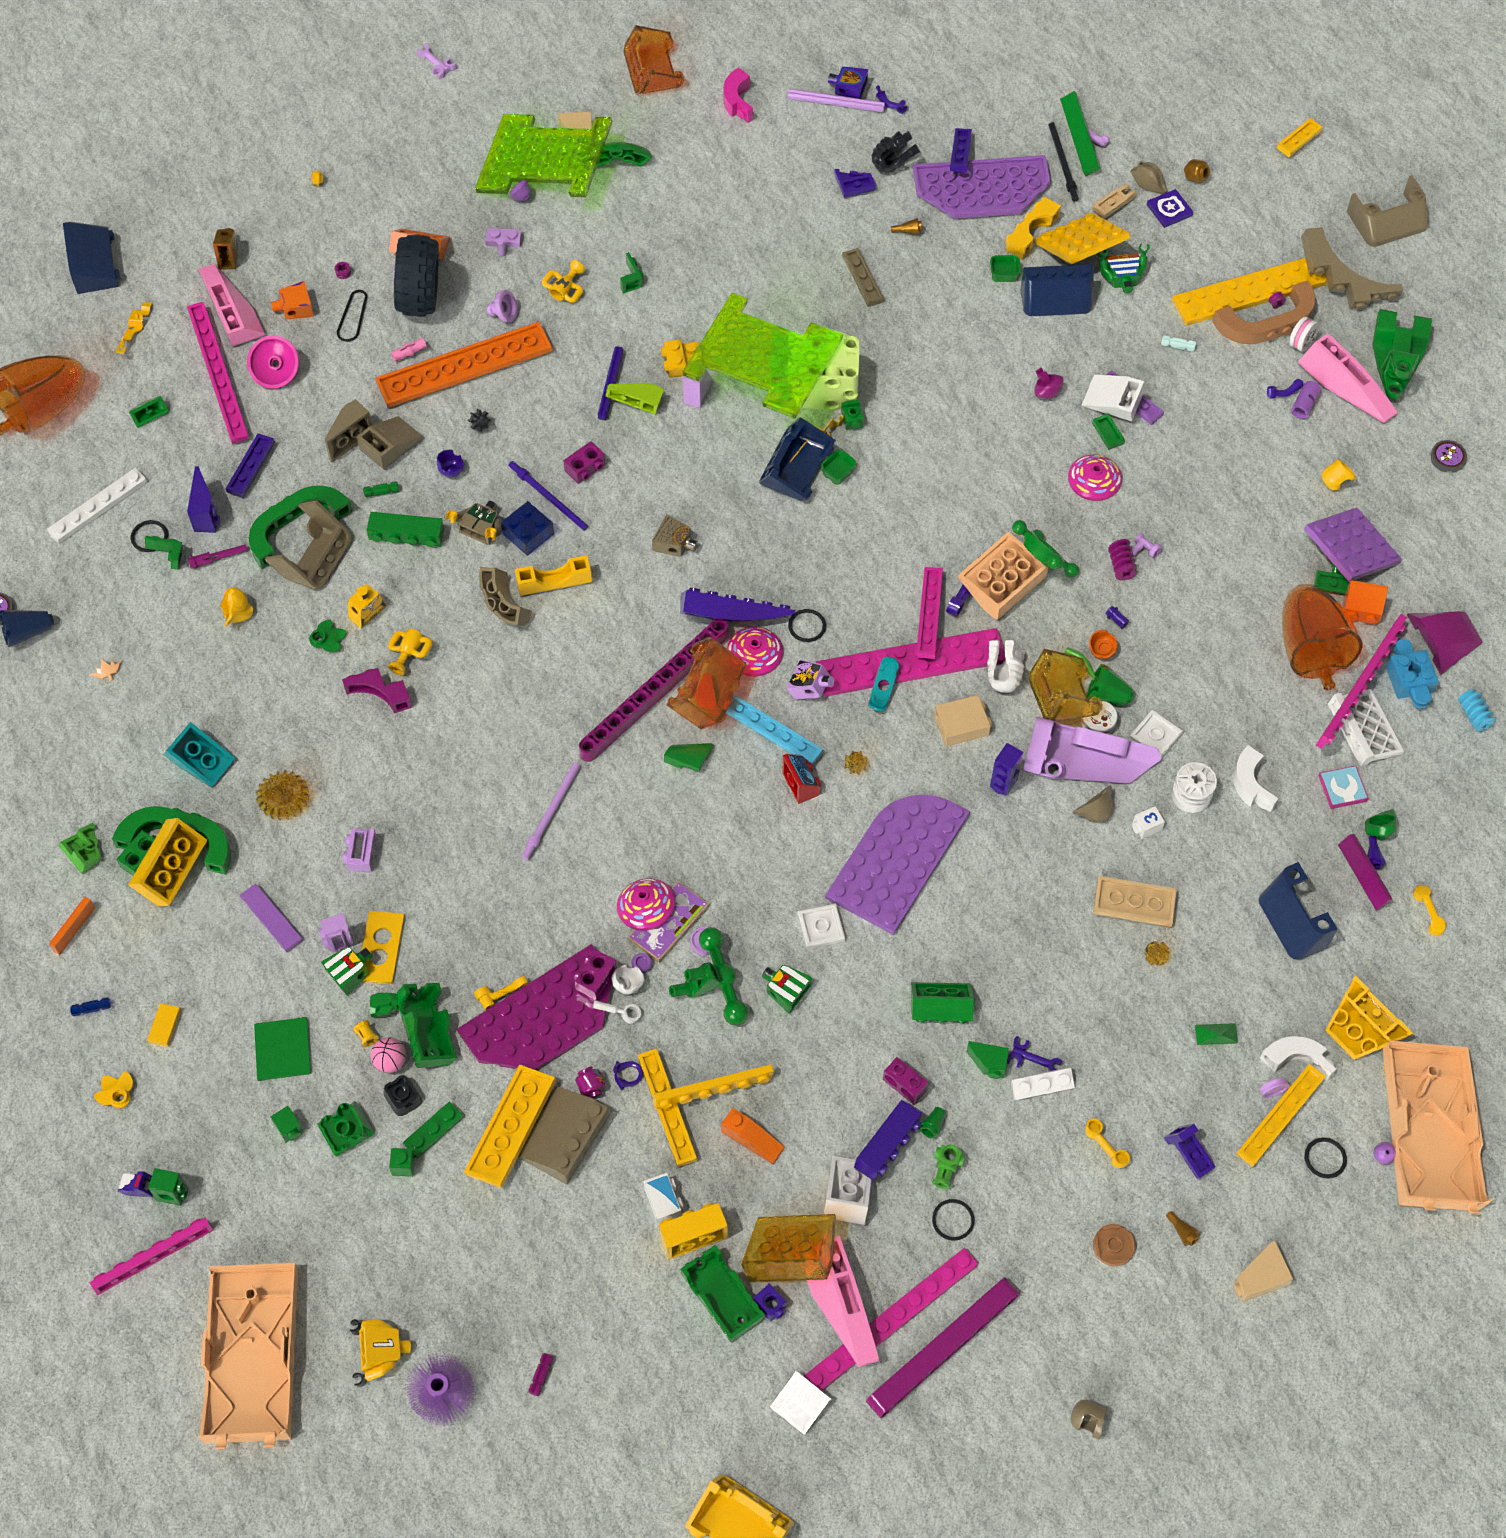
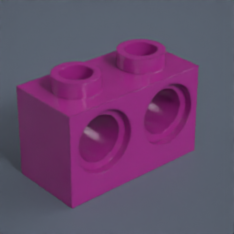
(583, 459)
(598, 975)
(905, 1080)

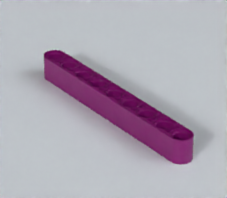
(942, 1347)

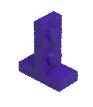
(1191, 1149)

